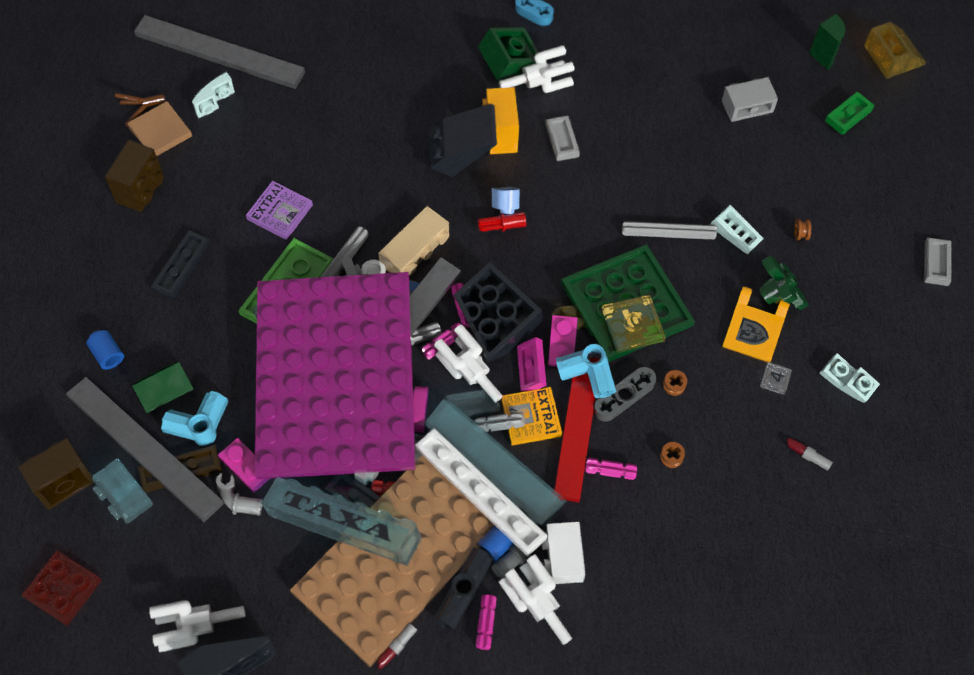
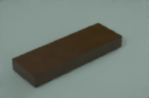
(199, 462)

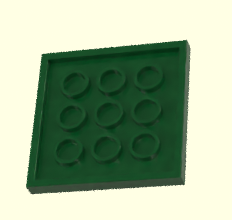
(623, 279)

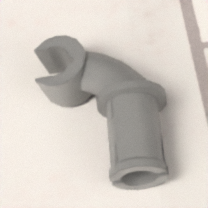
(236, 502)

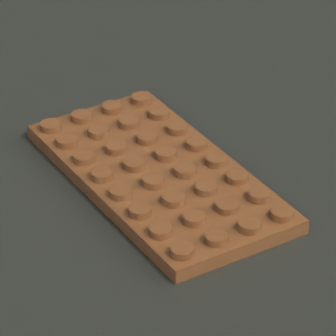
(375, 598)

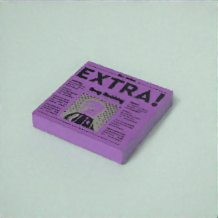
(279, 210)

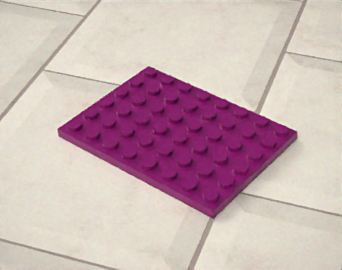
(334, 376)

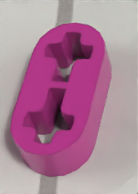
(420, 407)

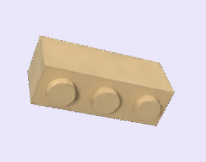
(415, 242)

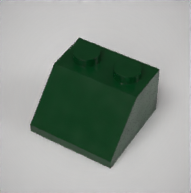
(507, 51)

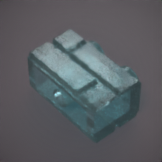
(122, 491)

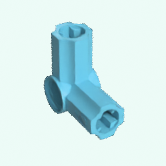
(599, 372)
(189, 425)

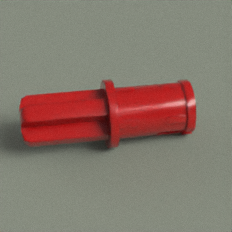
(502, 222)

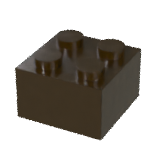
(134, 176)
(56, 473)

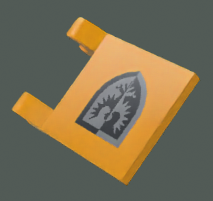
(754, 330)

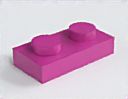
(562, 338)
(531, 365)
(242, 464)

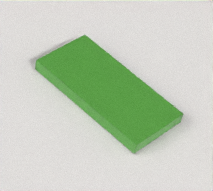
(295, 262)

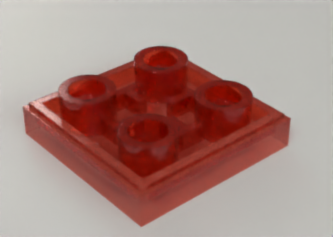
(61, 588)

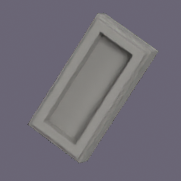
(562, 138)
(937, 261)

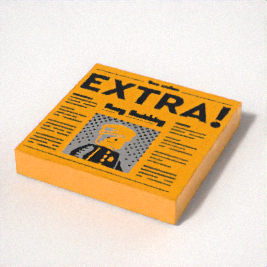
(539, 415)

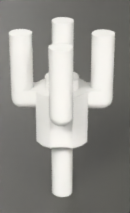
(541, 72)
(467, 362)
(536, 596)
(189, 622)

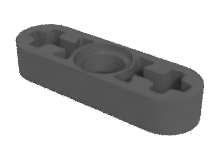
(629, 384)

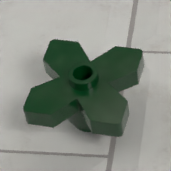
(781, 285)

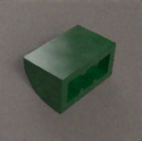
(828, 41)
(162, 386)

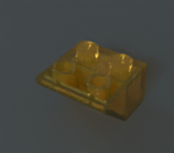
(892, 50)

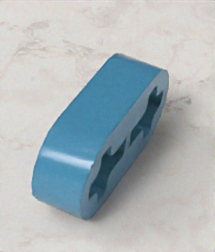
(535, 11)

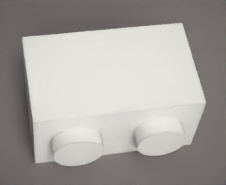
(565, 553)

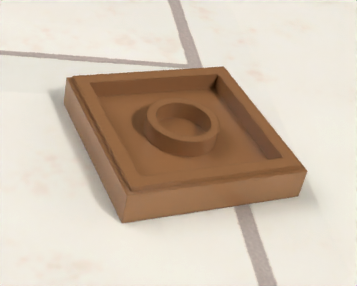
(160, 128)

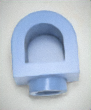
(505, 199)

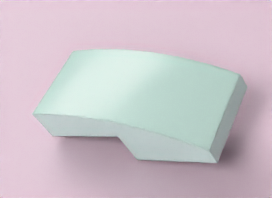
(206, 100)
(848, 379)

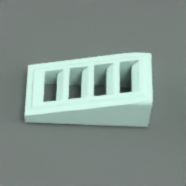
(732, 235)

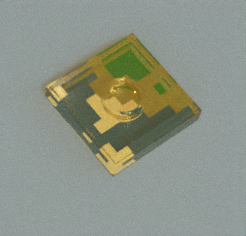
(633, 323)

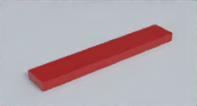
(576, 438)

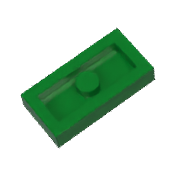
(849, 113)

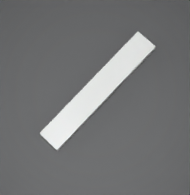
(481, 492)

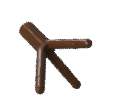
(148, 101)

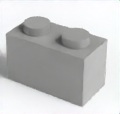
(749, 99)

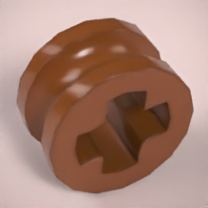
(802, 229)
(676, 389)
(672, 447)

